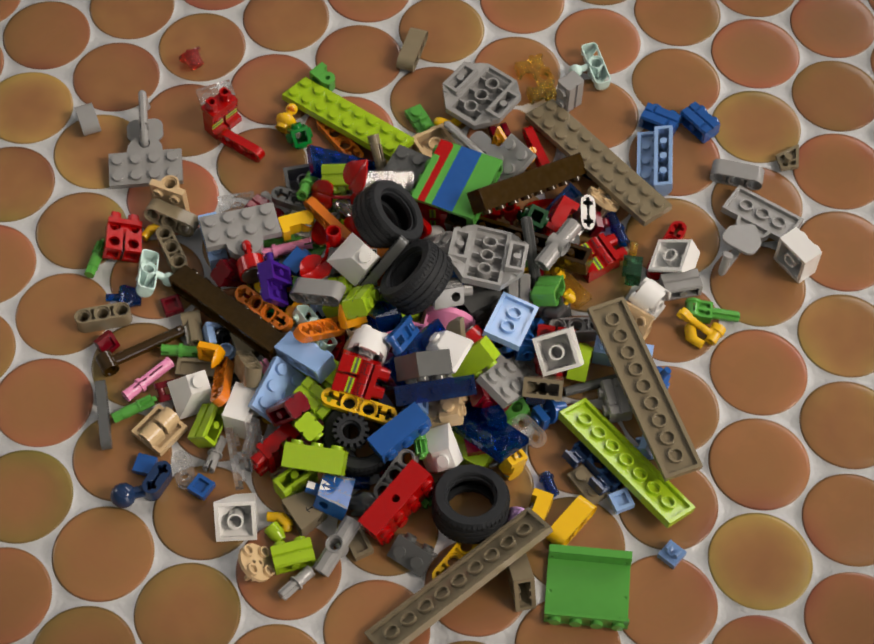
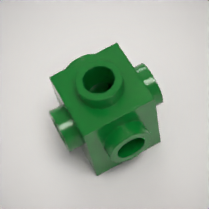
(305, 135)

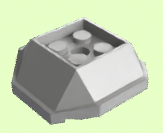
(480, 95)
(487, 256)

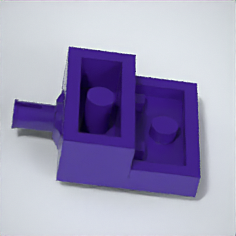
(274, 280)

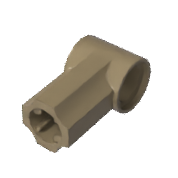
(192, 325)

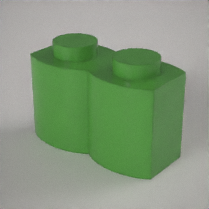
(548, 290)

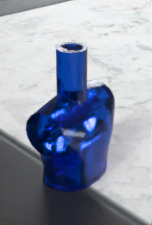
(125, 294)

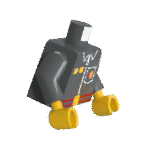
(563, 309)

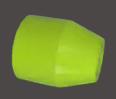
(275, 532)

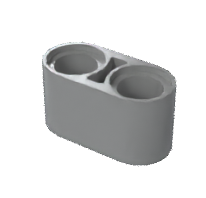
(87, 119)

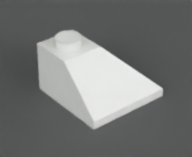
(674, 256)
(353, 259)
(457, 344)
(190, 393)
(442, 449)
(236, 517)

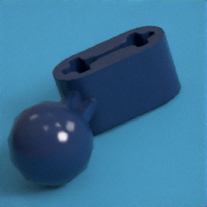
(124, 494)

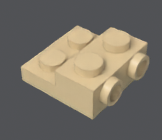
(425, 141)
(447, 411)

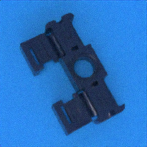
(604, 480)

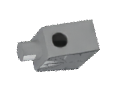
(453, 294)

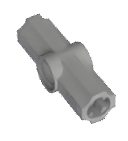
(557, 244)
(329, 557)

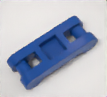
(403, 333)

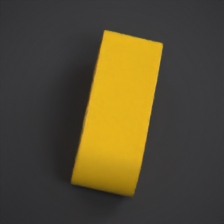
(571, 521)

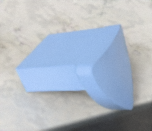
(208, 332)

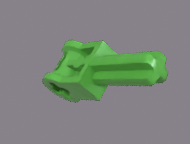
(705, 312)

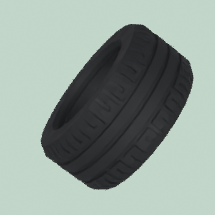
(385, 213)
(416, 277)
(356, 466)
(470, 479)

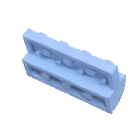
(656, 158)

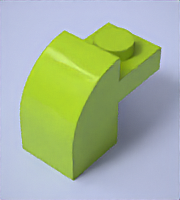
(580, 373)

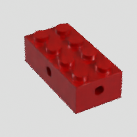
(397, 503)

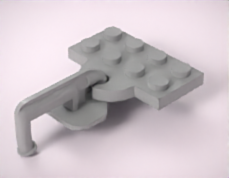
(512, 151)
(144, 154)
(755, 223)

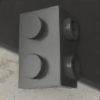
(412, 553)

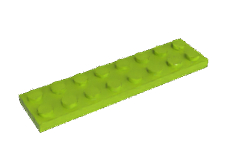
(345, 116)
(626, 462)

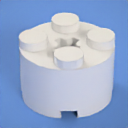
(650, 297)
(369, 343)

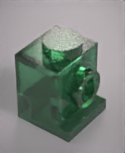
(632, 270)

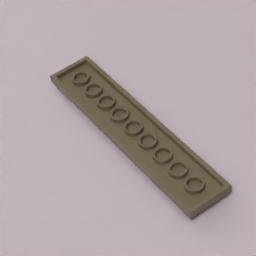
(600, 162)
(644, 389)
(460, 580)

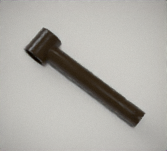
(110, 363)

